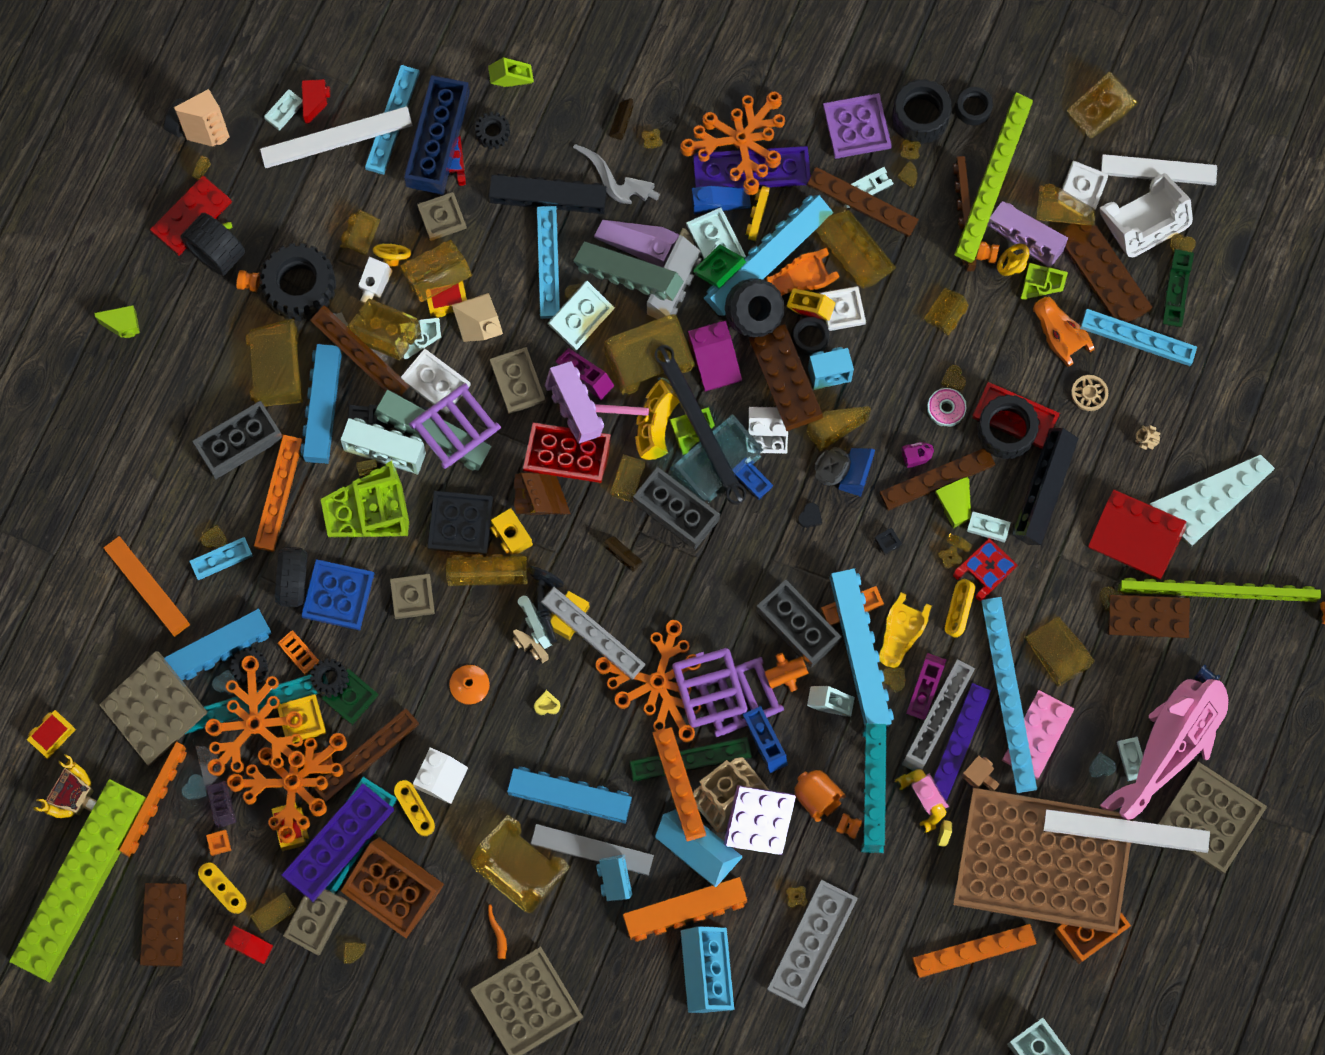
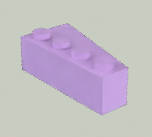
(1018, 228)
(574, 402)

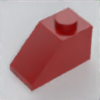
(314, 98)
(248, 945)

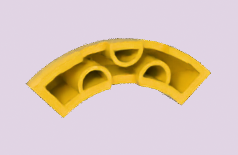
(651, 428)

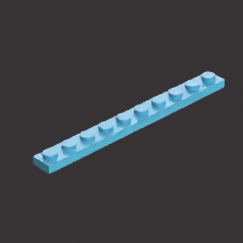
(1009, 695)

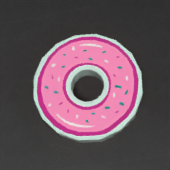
(949, 396)

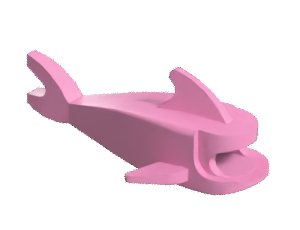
(1180, 732)

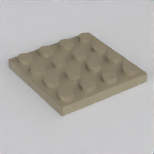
(153, 708)
(1214, 806)
(526, 1003)

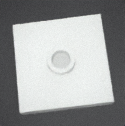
(1085, 183)
(847, 310)

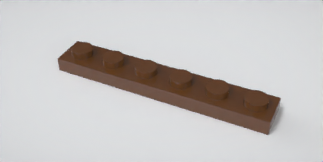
(862, 202)
(963, 202)
(359, 351)
(936, 479)
(368, 753)

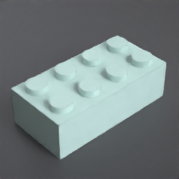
(383, 445)
(1038, 1040)

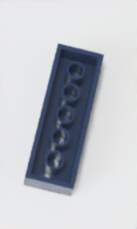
(437, 135)

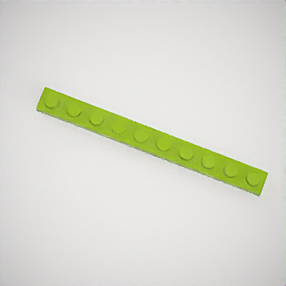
(993, 178)
(1227, 590)

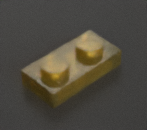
(273, 913)

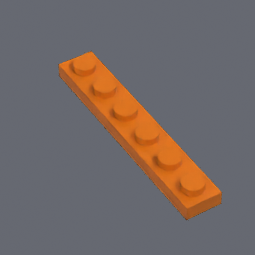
(278, 493)
(679, 784)
(150, 806)
(974, 951)

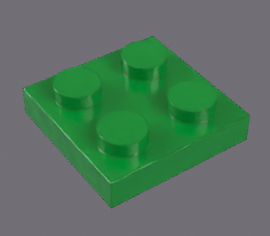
(719, 266)

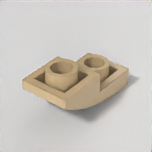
(526, 642)

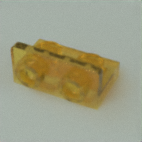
(359, 232)
(947, 311)

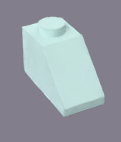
(830, 700)

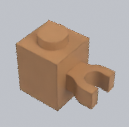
(979, 773)

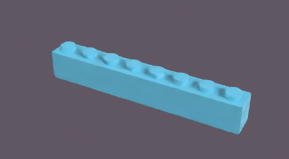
(774, 248)
(860, 647)

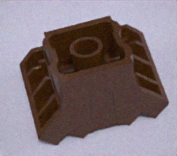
(539, 495)

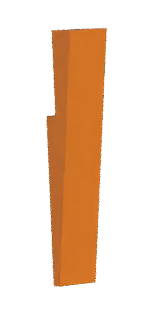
(147, 586)

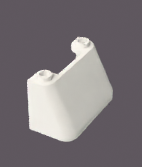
(1149, 218)

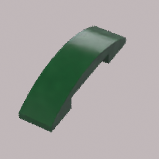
(1177, 288)

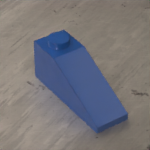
(713, 197)
(765, 739)

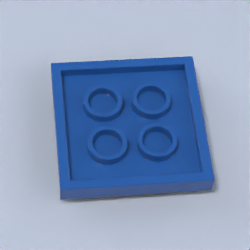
(338, 594)

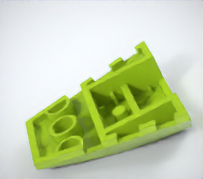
(368, 507)

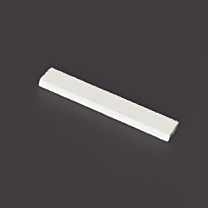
(1152, 168)

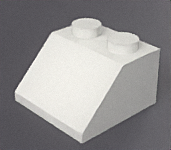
(440, 776)

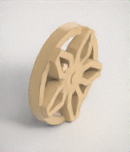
(1089, 393)

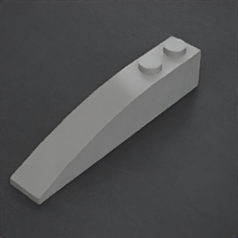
(938, 716)

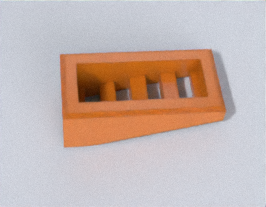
(287, 639)

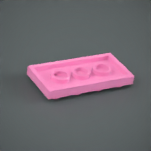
(1044, 726)

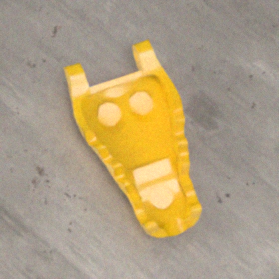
(903, 628)

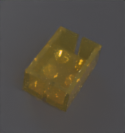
(435, 270)
(385, 328)

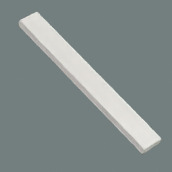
(336, 137)
(1127, 831)

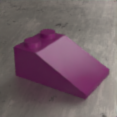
(714, 356)

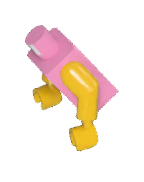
(928, 794)

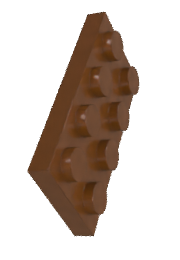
(1149, 616)
(163, 924)

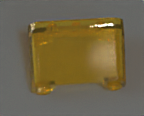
(633, 352)
(275, 363)
(517, 866)

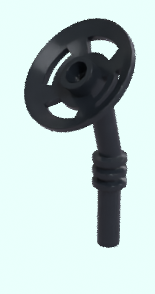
(545, 579)

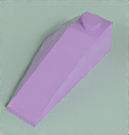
(643, 241)

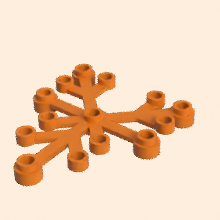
(709, 143)
(253, 699)
(669, 702)
(311, 766)

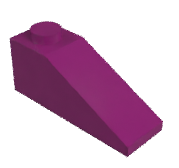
(593, 377)
(926, 686)

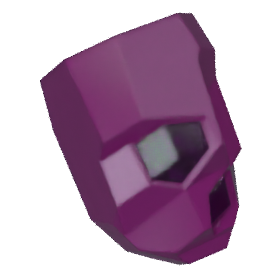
(917, 454)

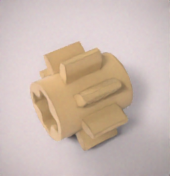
(1147, 437)

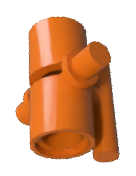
(786, 672)

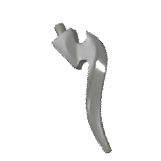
(619, 193)

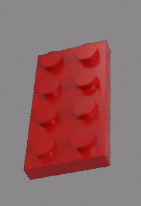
(200, 198)
(1012, 422)

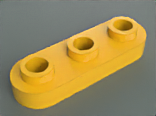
(757, 213)
(959, 608)
(410, 800)
(225, 896)

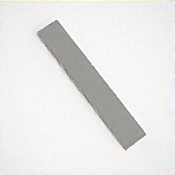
(593, 633)
(589, 848)

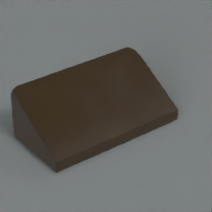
(621, 119)
(622, 553)

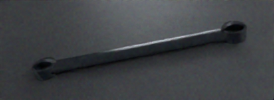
(700, 424)

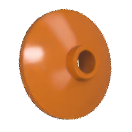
(473, 693)

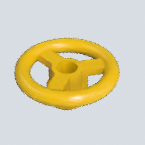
(391, 254)
(1015, 263)

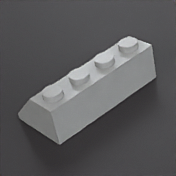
(681, 260)

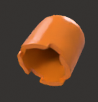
(818, 794)

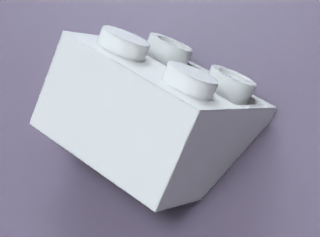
(768, 429)

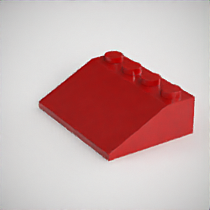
(557, 453)
(1137, 534)

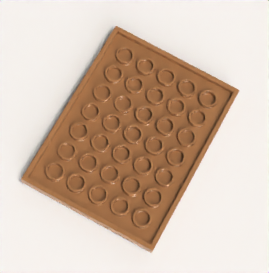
(1037, 873)

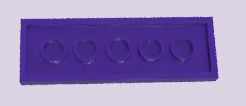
(792, 171)
(337, 842)

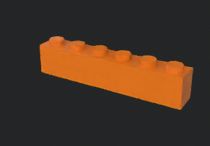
(685, 908)

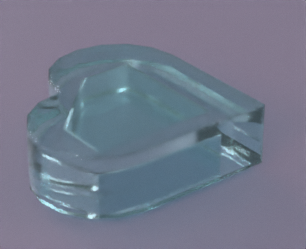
(220, 682)
(1102, 765)
(195, 788)

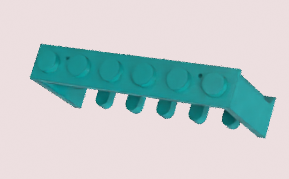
(874, 788)

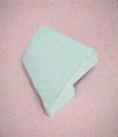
(429, 333)

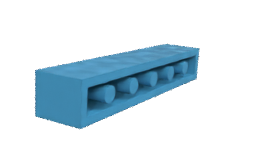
(322, 404)
(219, 645)
(569, 795)

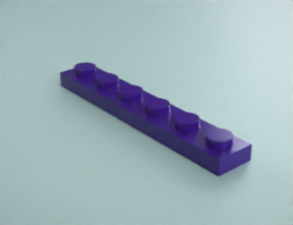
(960, 738)

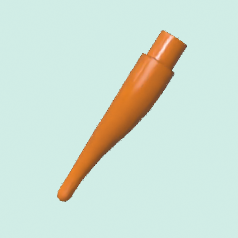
(501, 939)

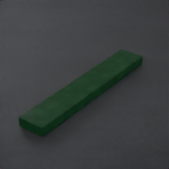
(693, 758)

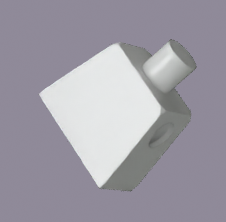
(374, 272)

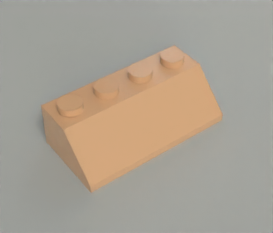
(202, 120)

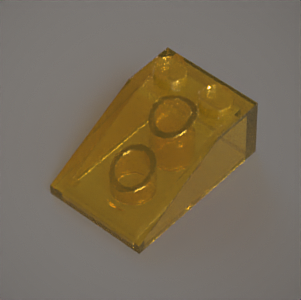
(1102, 105)
(1060, 206)
(836, 425)
(1060, 651)

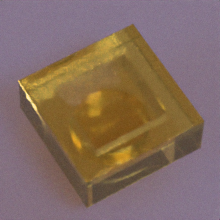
(364, 468)

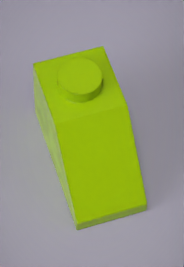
(510, 73)
(120, 321)

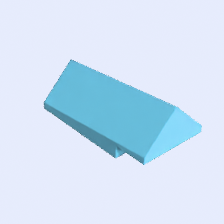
(704, 855)

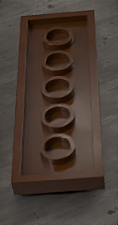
(1105, 272)
(786, 378)

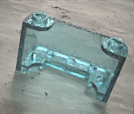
(696, 469)

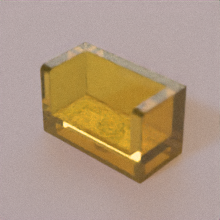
(628, 478)

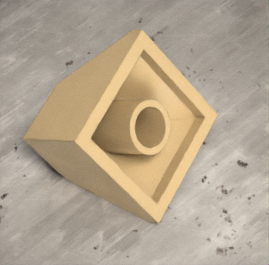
(477, 318)

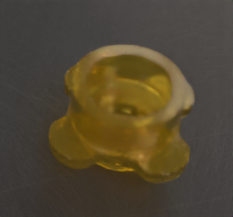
(657, 142)
(906, 153)
(944, 555)
(791, 892)

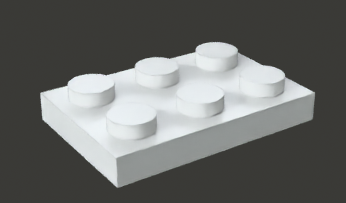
(433, 378)

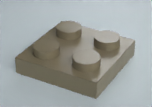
(441, 216)
(412, 596)

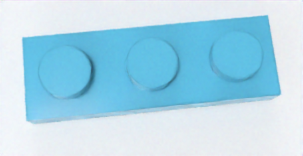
(221, 558)

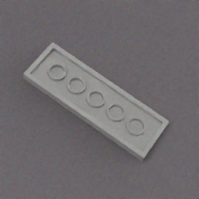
(812, 944)

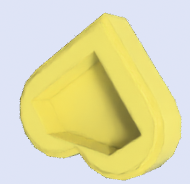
(547, 704)
(945, 833)

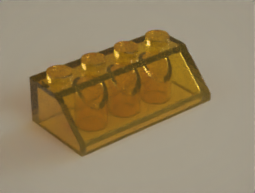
(855, 248)
(487, 570)

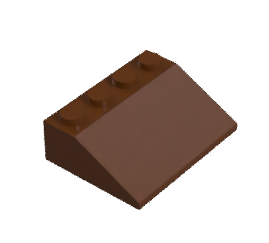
(392, 887)

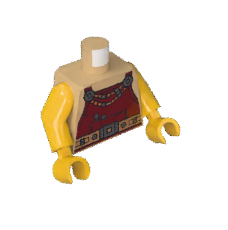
(70, 793)

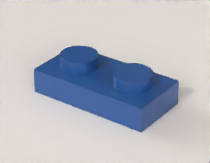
(754, 480)

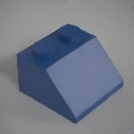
(859, 468)

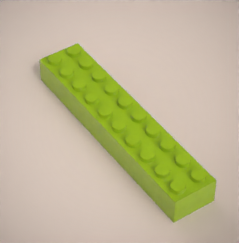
(78, 882)

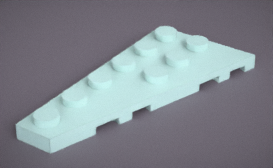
(1213, 497)

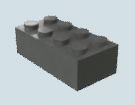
(238, 440)
(676, 508)
(798, 623)

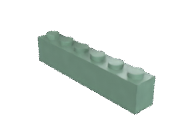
(628, 271)
(401, 412)

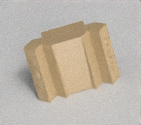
(718, 790)

